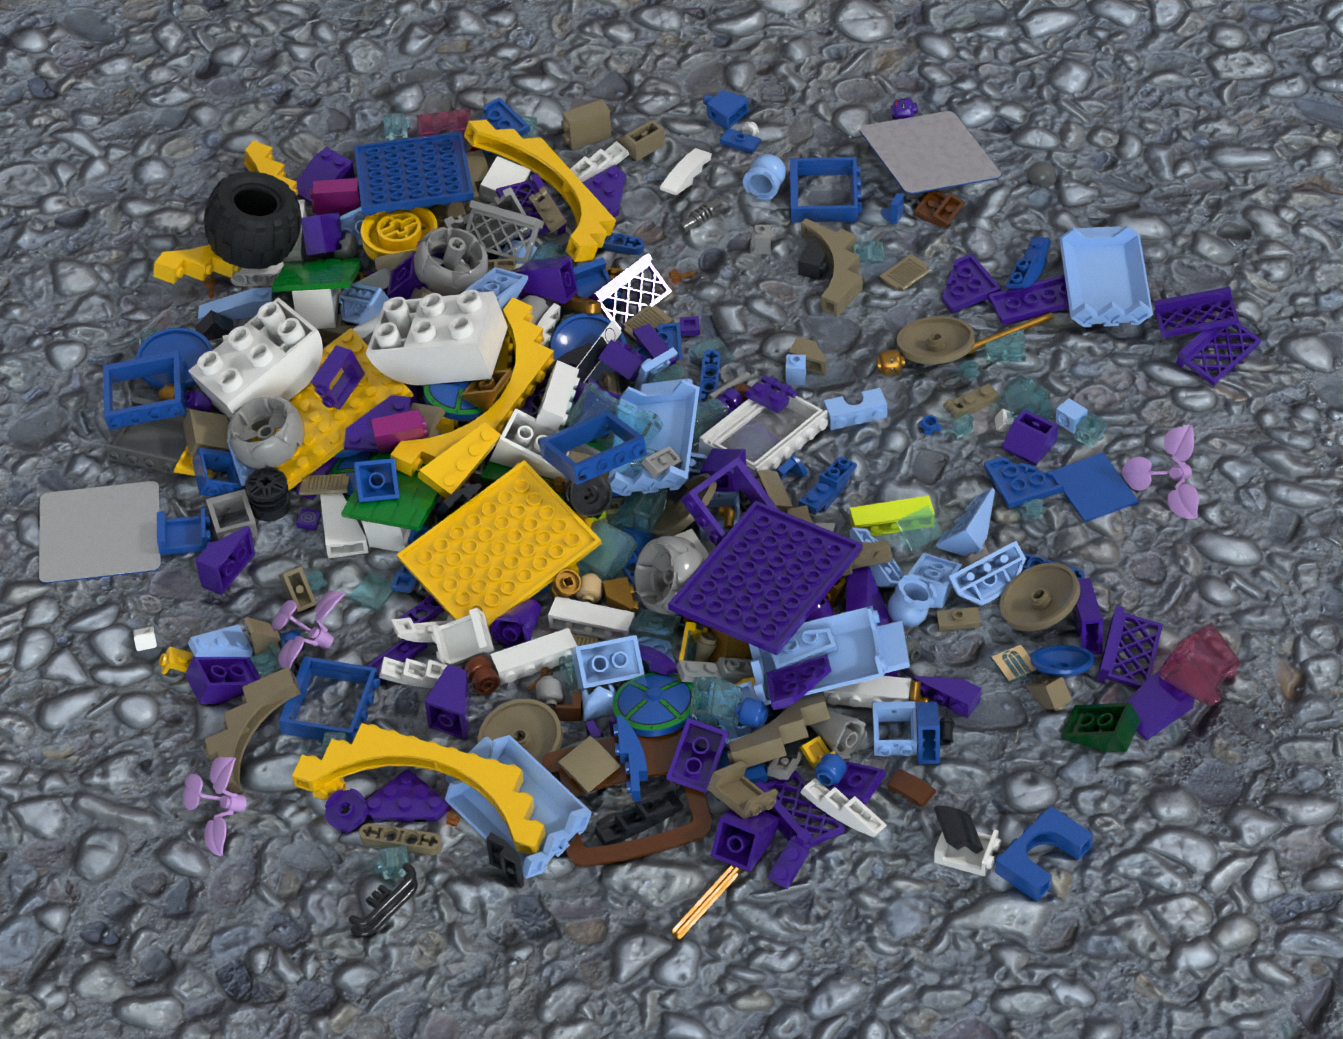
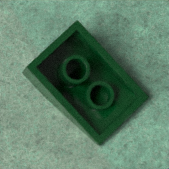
(1102, 726)

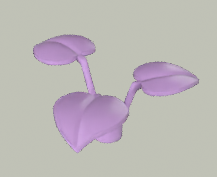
(1180, 444)
(318, 636)
(219, 775)

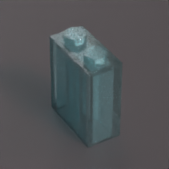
(611, 555)

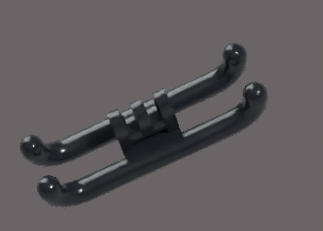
(386, 904)

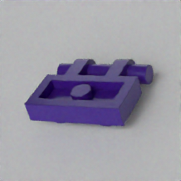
(769, 398)

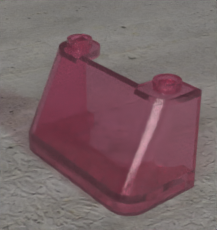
(1200, 664)

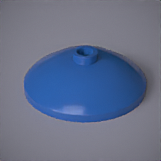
(1062, 660)

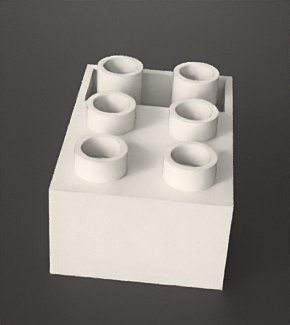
(438, 338)
(264, 358)

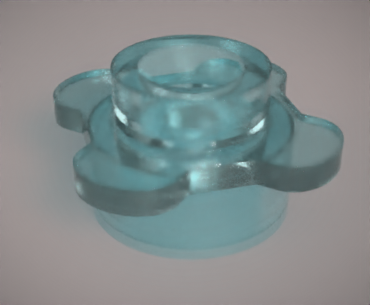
(970, 369)
(1034, 508)
(315, 580)

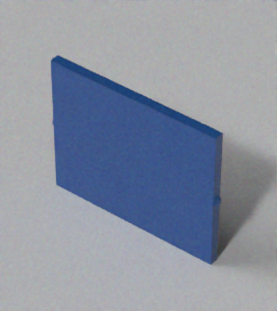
(1095, 487)

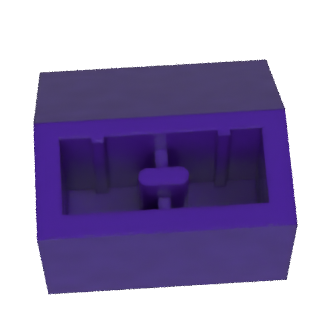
(620, 358)
(1030, 437)
(717, 460)

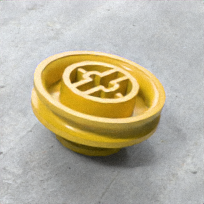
(395, 231)

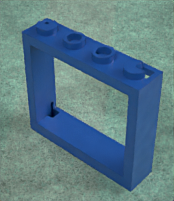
(825, 166)
(141, 368)
(555, 445)
(335, 670)

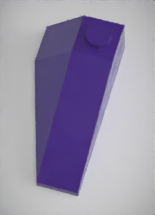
(864, 592)

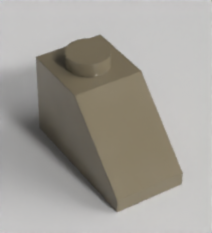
(814, 358)
(297, 588)
(260, 634)
(1050, 692)

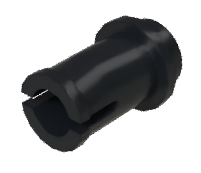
(946, 730)

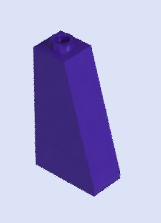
(1088, 619)

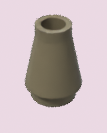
(705, 646)

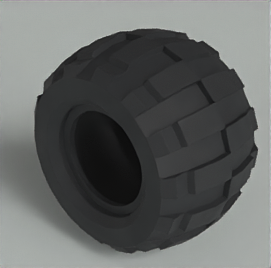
(252, 220)

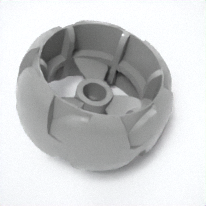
(456, 245)
(261, 419)
(655, 571)

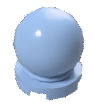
(765, 176)
(911, 601)

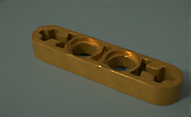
(583, 305)

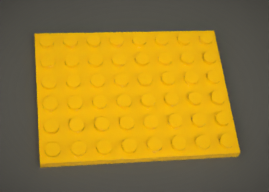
(327, 426)
(499, 546)

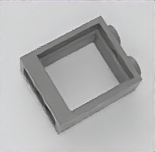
(227, 504)

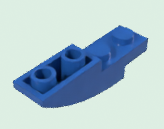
(1032, 265)
(829, 486)
(632, 755)

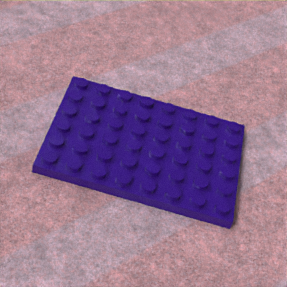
(765, 577)

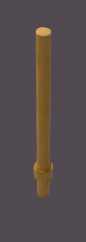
(1023, 326)

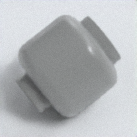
(549, 691)

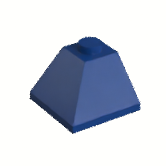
(376, 480)

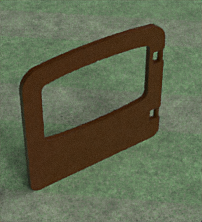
(659, 756)

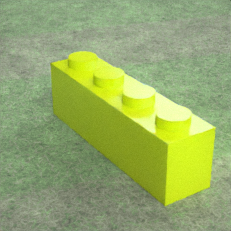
(883, 517)

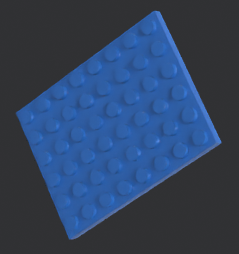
(413, 173)

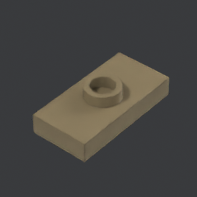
(958, 619)

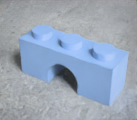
(872, 407)

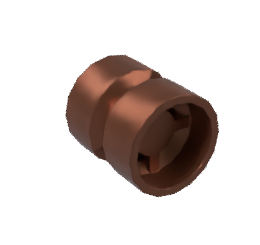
(482, 674)

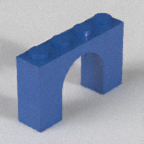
(1049, 828)

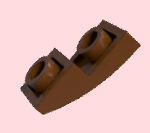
(911, 787)

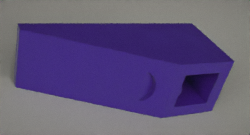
(951, 693)

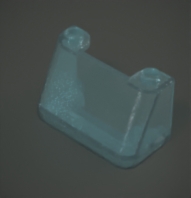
(595, 401)

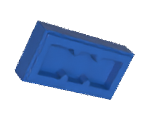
(740, 141)

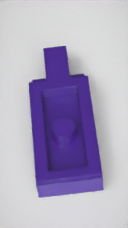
(791, 859)

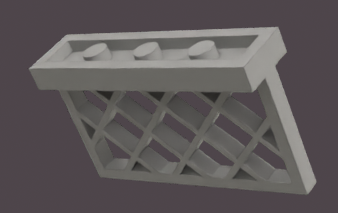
(509, 217)

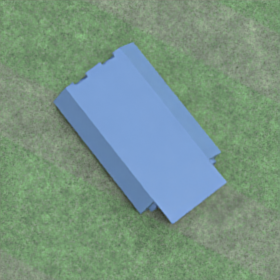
(1105, 276)
(676, 407)
(862, 652)
(554, 804)

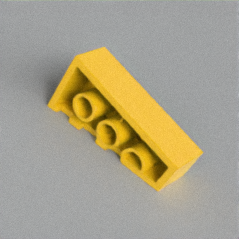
(456, 464)

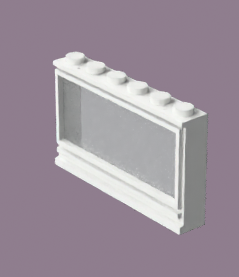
(765, 434)

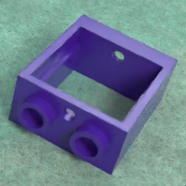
(353, 373)

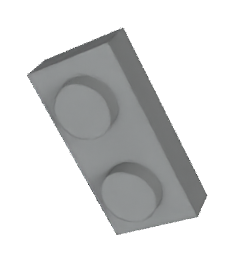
(660, 461)
(783, 767)

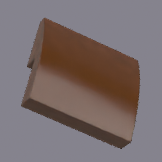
(938, 208)

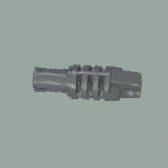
(700, 216)

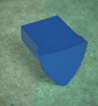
(894, 213)
(792, 465)
(640, 537)

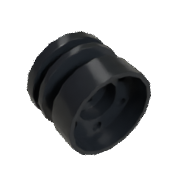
(268, 494)
(591, 505)

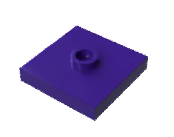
(859, 781)

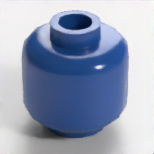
(751, 712)
(830, 769)

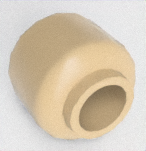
(590, 589)

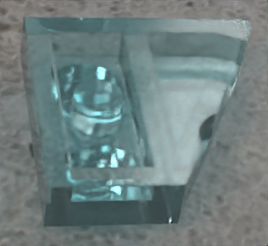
(1007, 348)

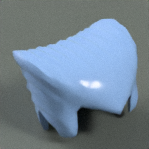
(598, 703)

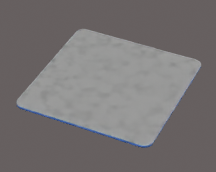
(929, 152)
(99, 532)

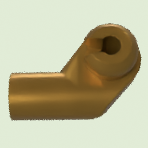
(728, 514)
(914, 694)

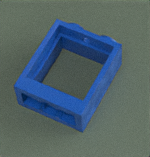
(204, 460)

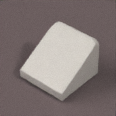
(1003, 420)
(145, 638)

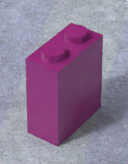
(335, 196)
(398, 427)

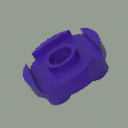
(350, 820)

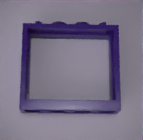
(744, 480)

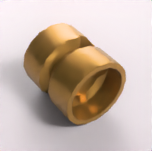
(565, 584)

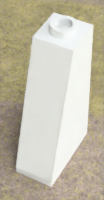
(342, 534)

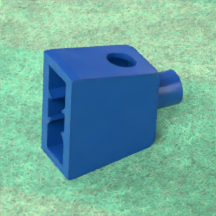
(726, 108)

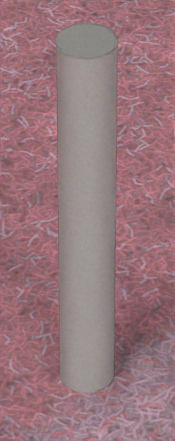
(732, 384)

